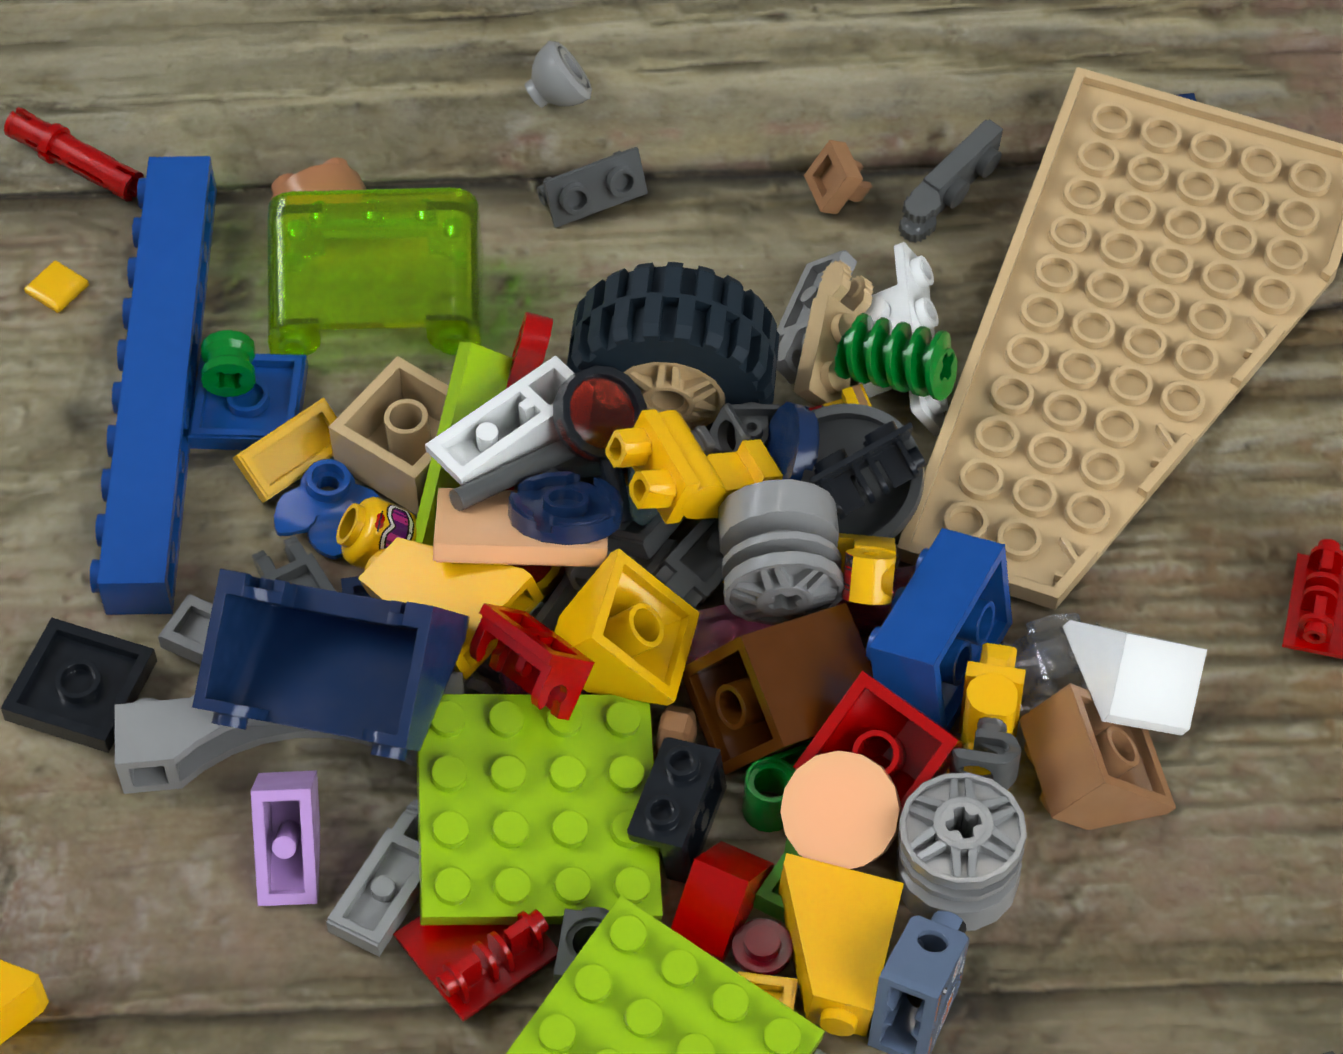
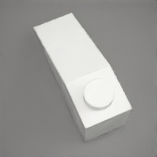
(504, 427)

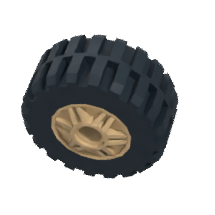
(680, 338)

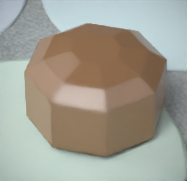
(678, 724)

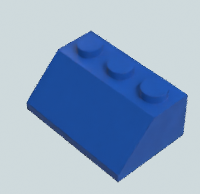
(941, 623)

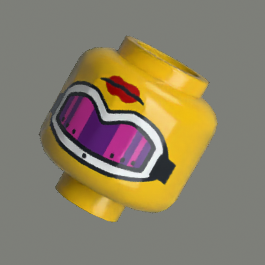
(372, 527)

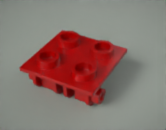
(1316, 602)
(478, 962)

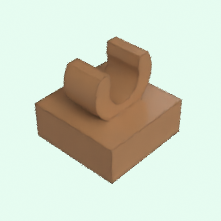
(836, 178)

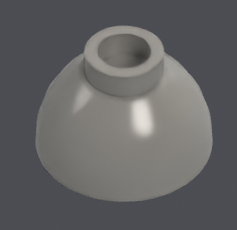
(557, 78)

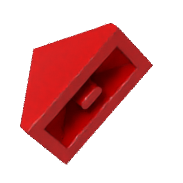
(719, 897)

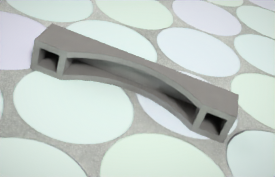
(172, 743)

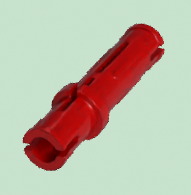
(57, 145)

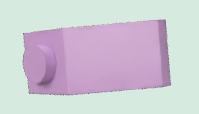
(286, 837)

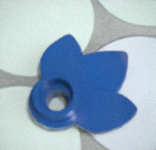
(319, 511)

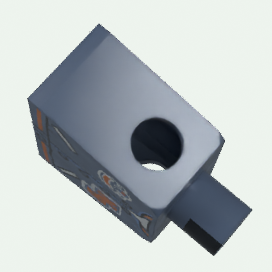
(925, 965)

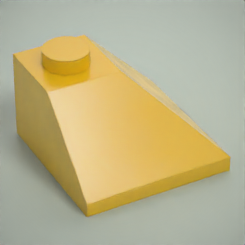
(631, 631)

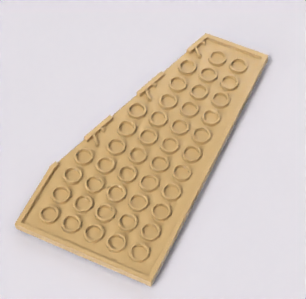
(1125, 320)

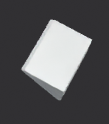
(1138, 676)

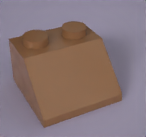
(1092, 768)

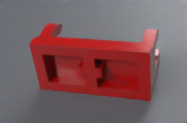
(532, 658)

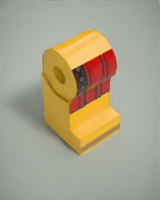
(867, 568)

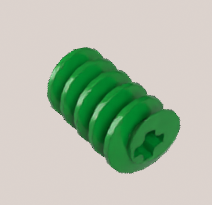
(897, 357)

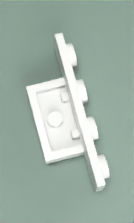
(912, 304)

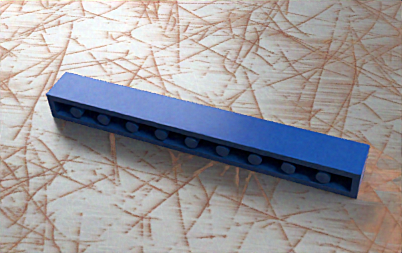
(157, 388)

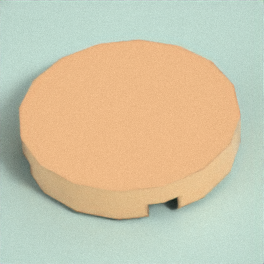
(841, 809)

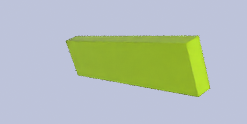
(475, 379)

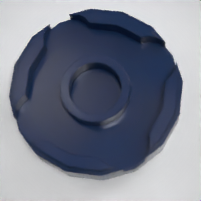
(793, 439)
(564, 510)

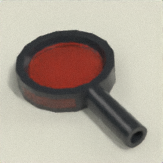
(590, 410)

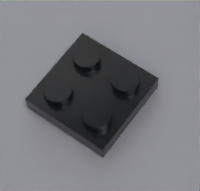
(75, 683)

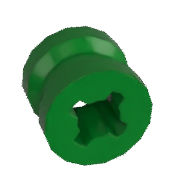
(228, 363)

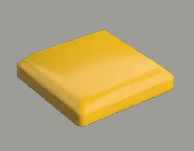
(56, 286)

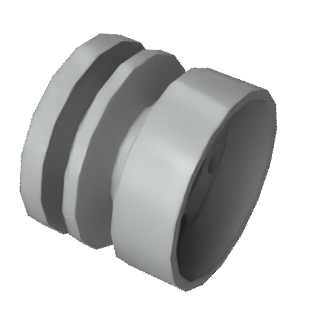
(779, 551)
(960, 848)

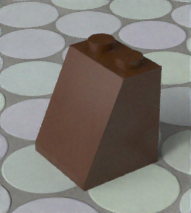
(775, 684)

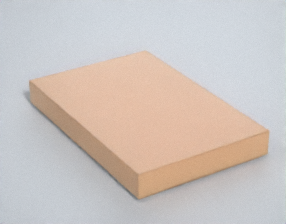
(487, 537)

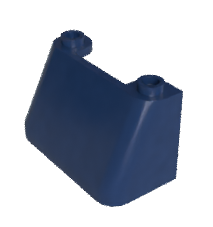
(326, 661)

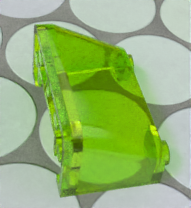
(374, 265)

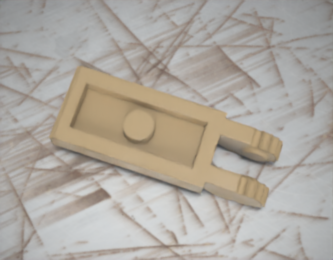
(830, 317)

